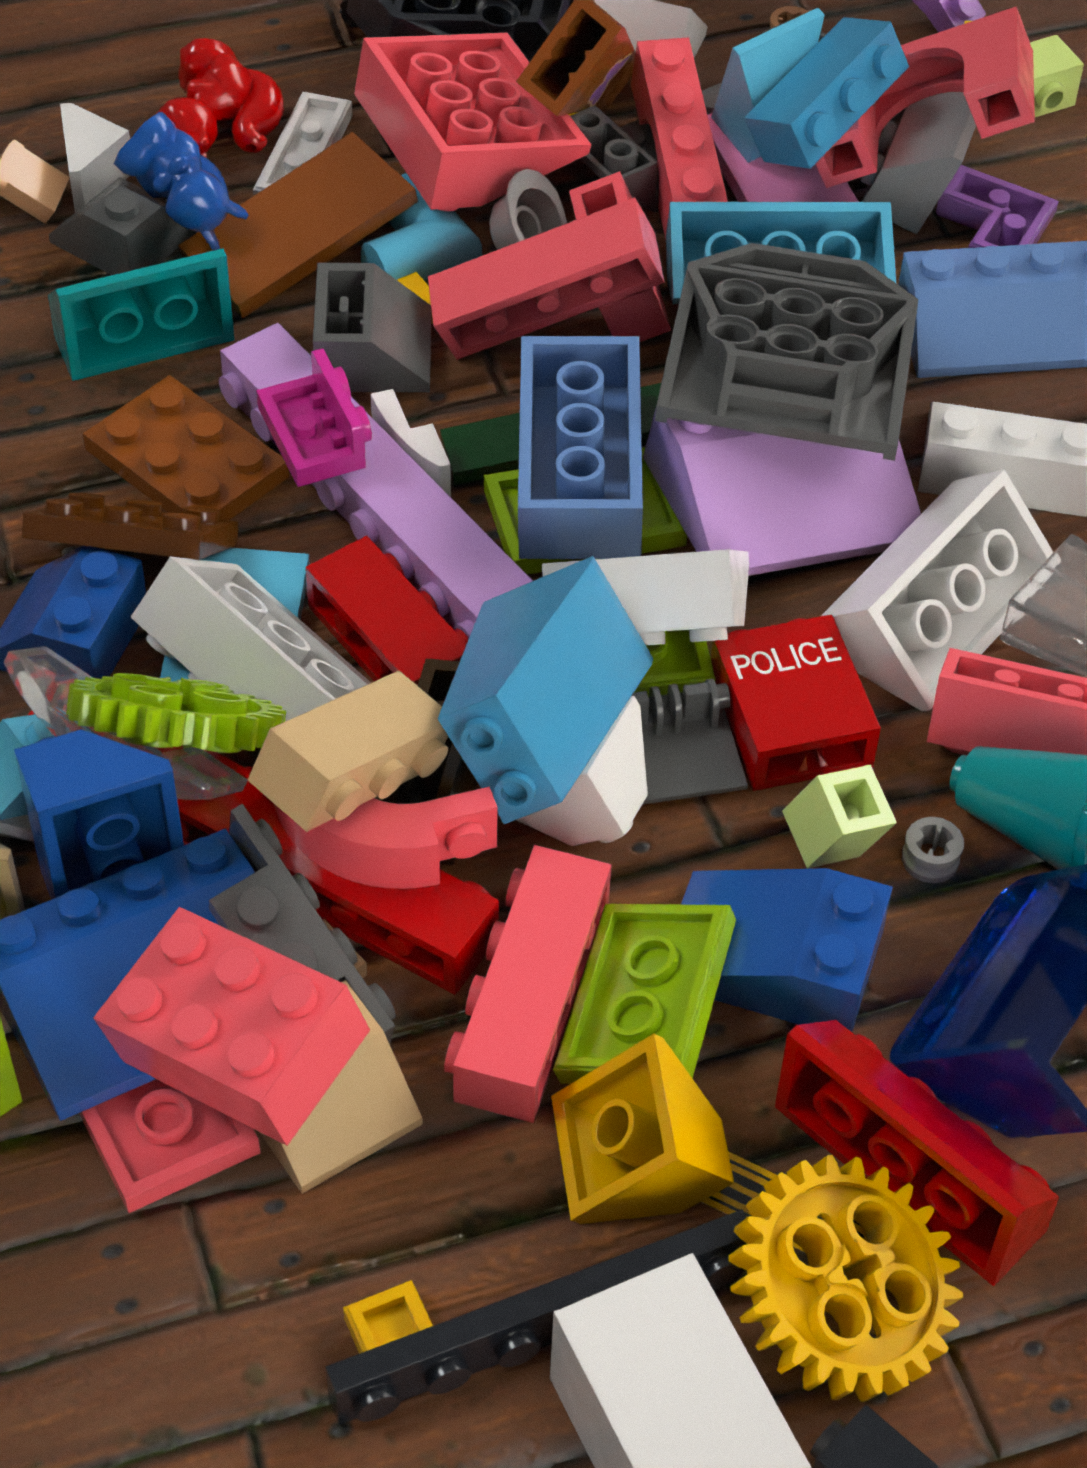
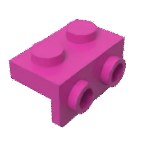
(316, 423)

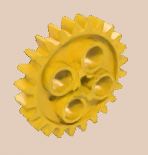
(793, 1296)

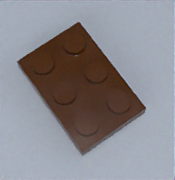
(133, 527)

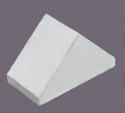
(91, 151)

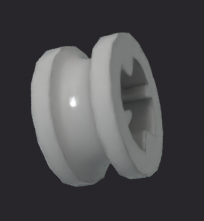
(938, 833)

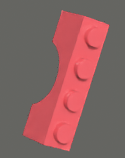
(673, 105)

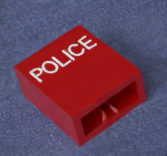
(795, 702)

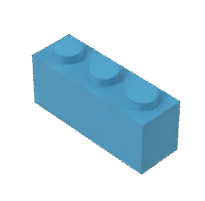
(826, 92)

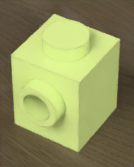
(1055, 75)
(838, 816)

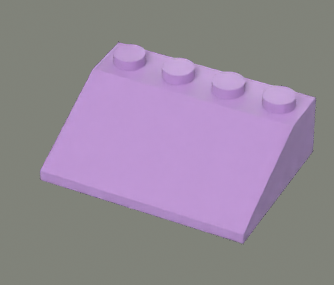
(779, 495)

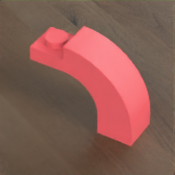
(400, 842)

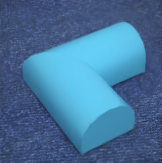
(423, 242)

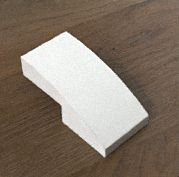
(419, 442)

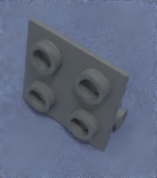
(689, 742)

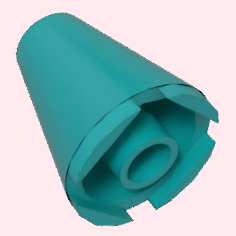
(1028, 798)

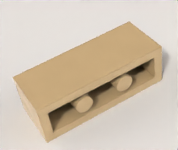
(350, 751)

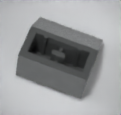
(372, 328)

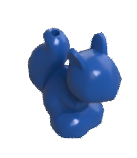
(171, 168)

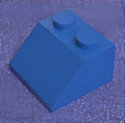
(78, 609)

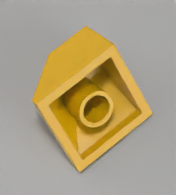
(639, 1138)

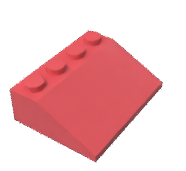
(460, 115)

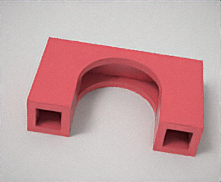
(982, 58)

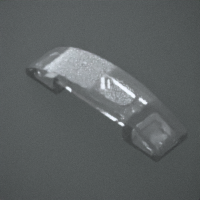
(44, 684)

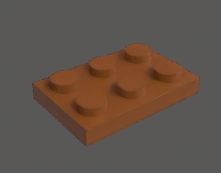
(185, 452)

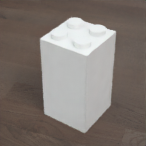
(665, 1378)

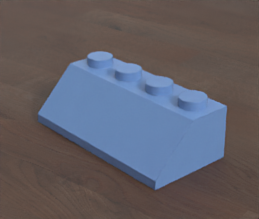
(998, 308)

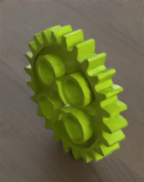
(173, 713)

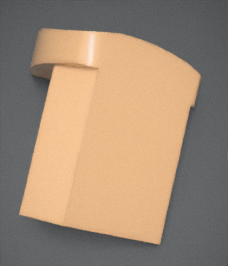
(30, 182)

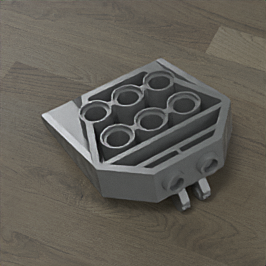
(791, 348)

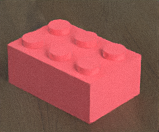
(233, 1024)

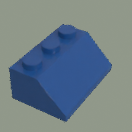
(96, 807)

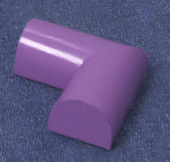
(995, 208)

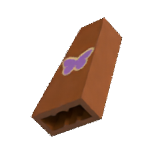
(581, 61)

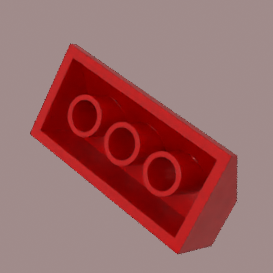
(868, 1109)

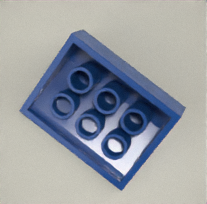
(76, 950)

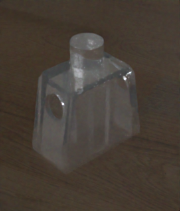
(1051, 609)

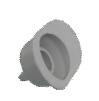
(526, 209)

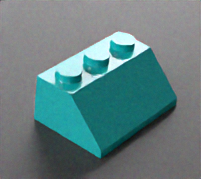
(143, 314)

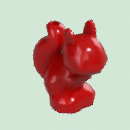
(220, 91)

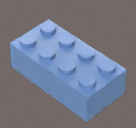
(580, 448)

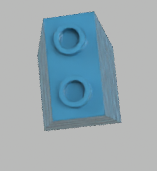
(542, 686)

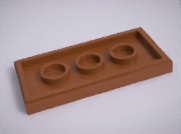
(306, 220)

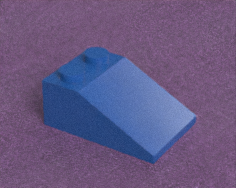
(797, 939)

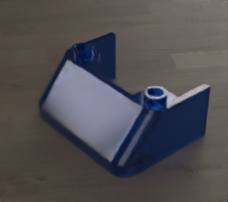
(1007, 1009)

